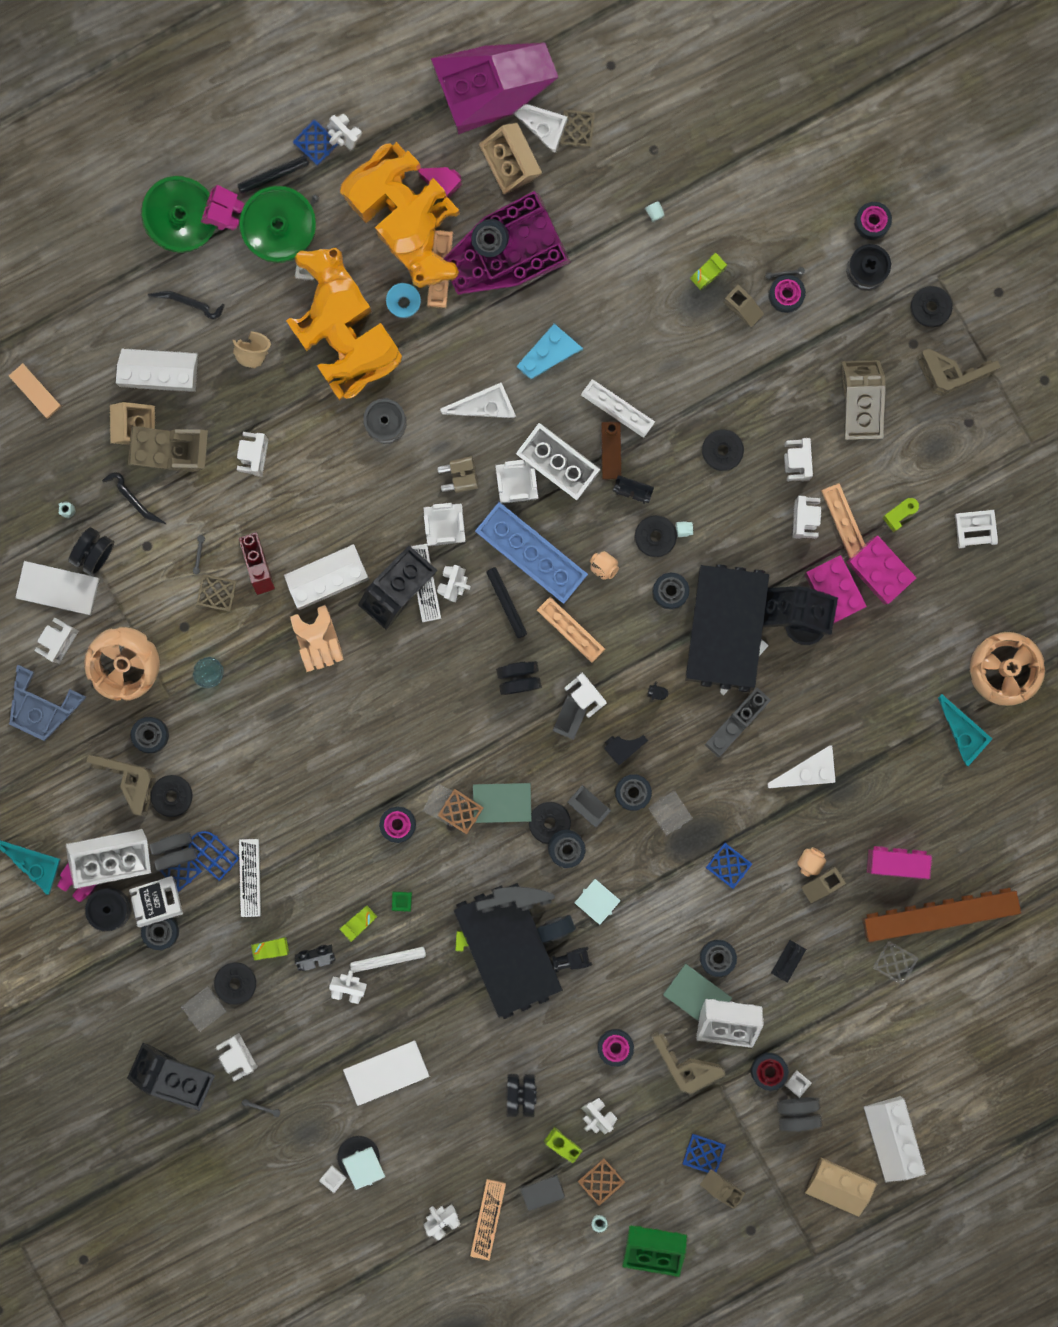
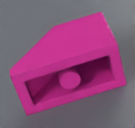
(448, 179)

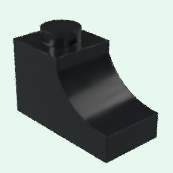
(621, 749)

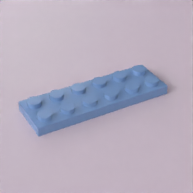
(531, 552)

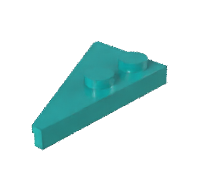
(967, 735)
(38, 866)

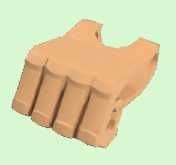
(317, 640)

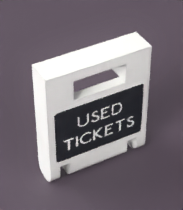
(151, 901)

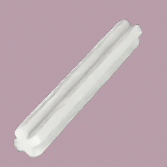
(388, 959)

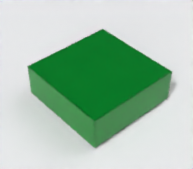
(401, 901)

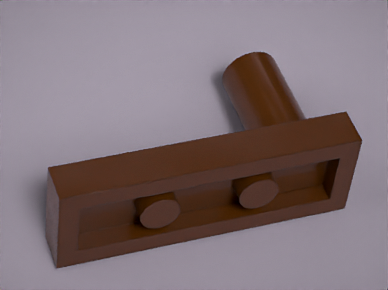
(611, 450)

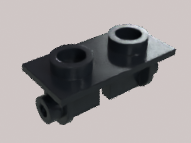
(635, 489)
(657, 692)
(306, 959)
(788, 961)

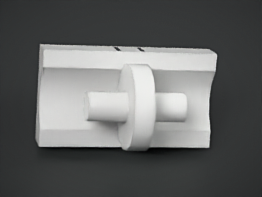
(341, 134)
(456, 583)
(349, 985)
(594, 1117)
(439, 1219)

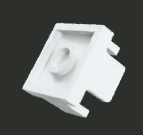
(252, 453)
(799, 460)
(516, 481)
(806, 517)
(444, 524)
(56, 641)
(586, 694)
(237, 1057)

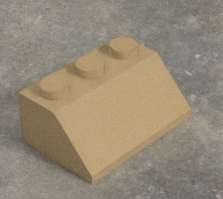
(510, 158)
(840, 1187)

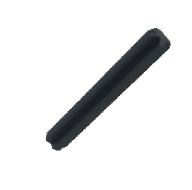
(273, 174)
(506, 602)

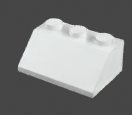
(729, 1023)

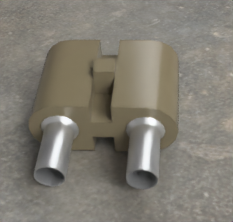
(463, 475)

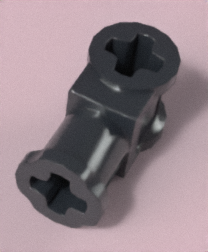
(573, 958)

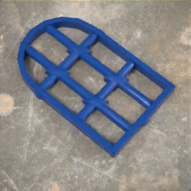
(208, 844)

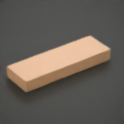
(35, 391)

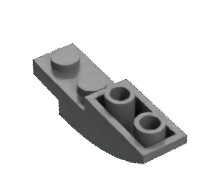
(737, 722)
(522, 896)

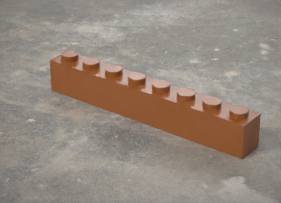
(941, 916)

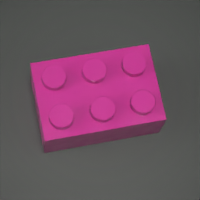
(881, 570)
(837, 581)
(899, 862)

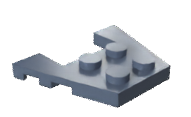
(36, 714)

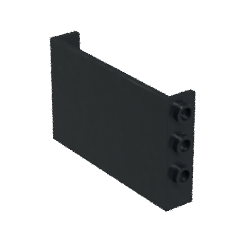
(727, 627)
(508, 955)

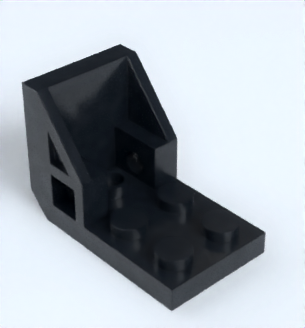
(396, 586)
(800, 609)
(170, 1079)

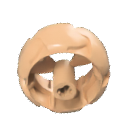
(136, 653)
(1010, 692)

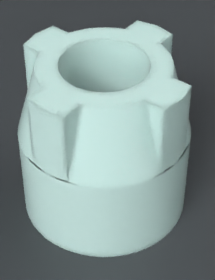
(655, 211)
(71, 511)
(684, 529)
(599, 1228)

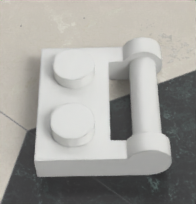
(976, 522)

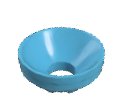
(399, 291)

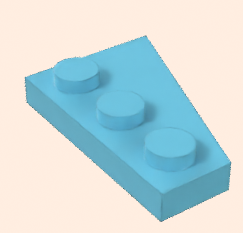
(549, 351)

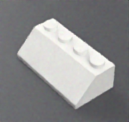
(157, 370)
(558, 461)
(326, 577)
(108, 858)
(894, 1140)

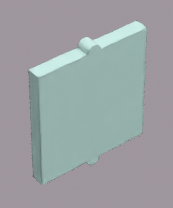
(597, 901)
(363, 1168)

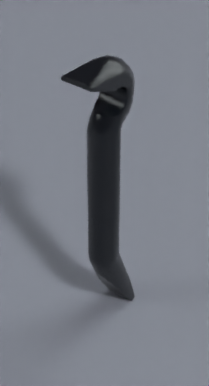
(189, 301)
(131, 498)

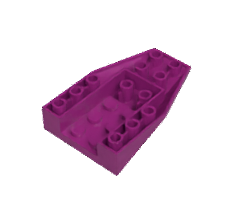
(492, 81)
(530, 252)

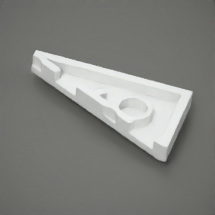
(543, 123)
(486, 403)
(814, 770)

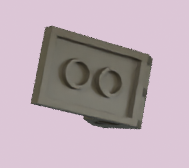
(937, 368)
(864, 399)
(168, 450)
(136, 792)
(700, 1073)

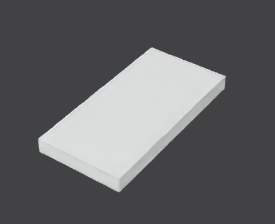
(57, 588)
(386, 1073)

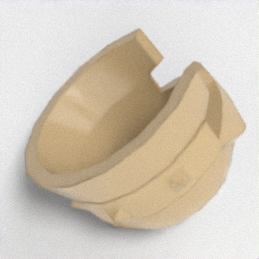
(252, 353)

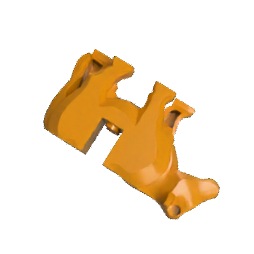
(413, 217)
(334, 310)

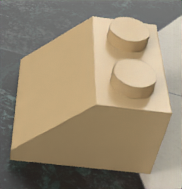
(125, 416)

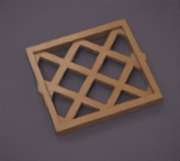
(468, 800)
(592, 1171)

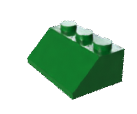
(654, 1250)

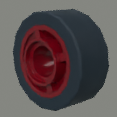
(758, 1071)

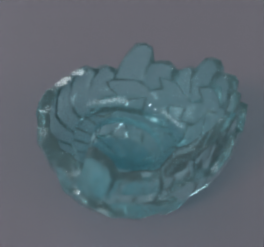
(208, 672)

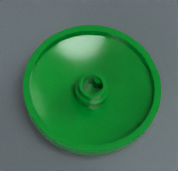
(174, 214)
(277, 224)

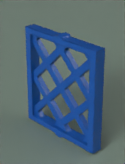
(305, 132)
(737, 855)
(188, 880)
(689, 1149)

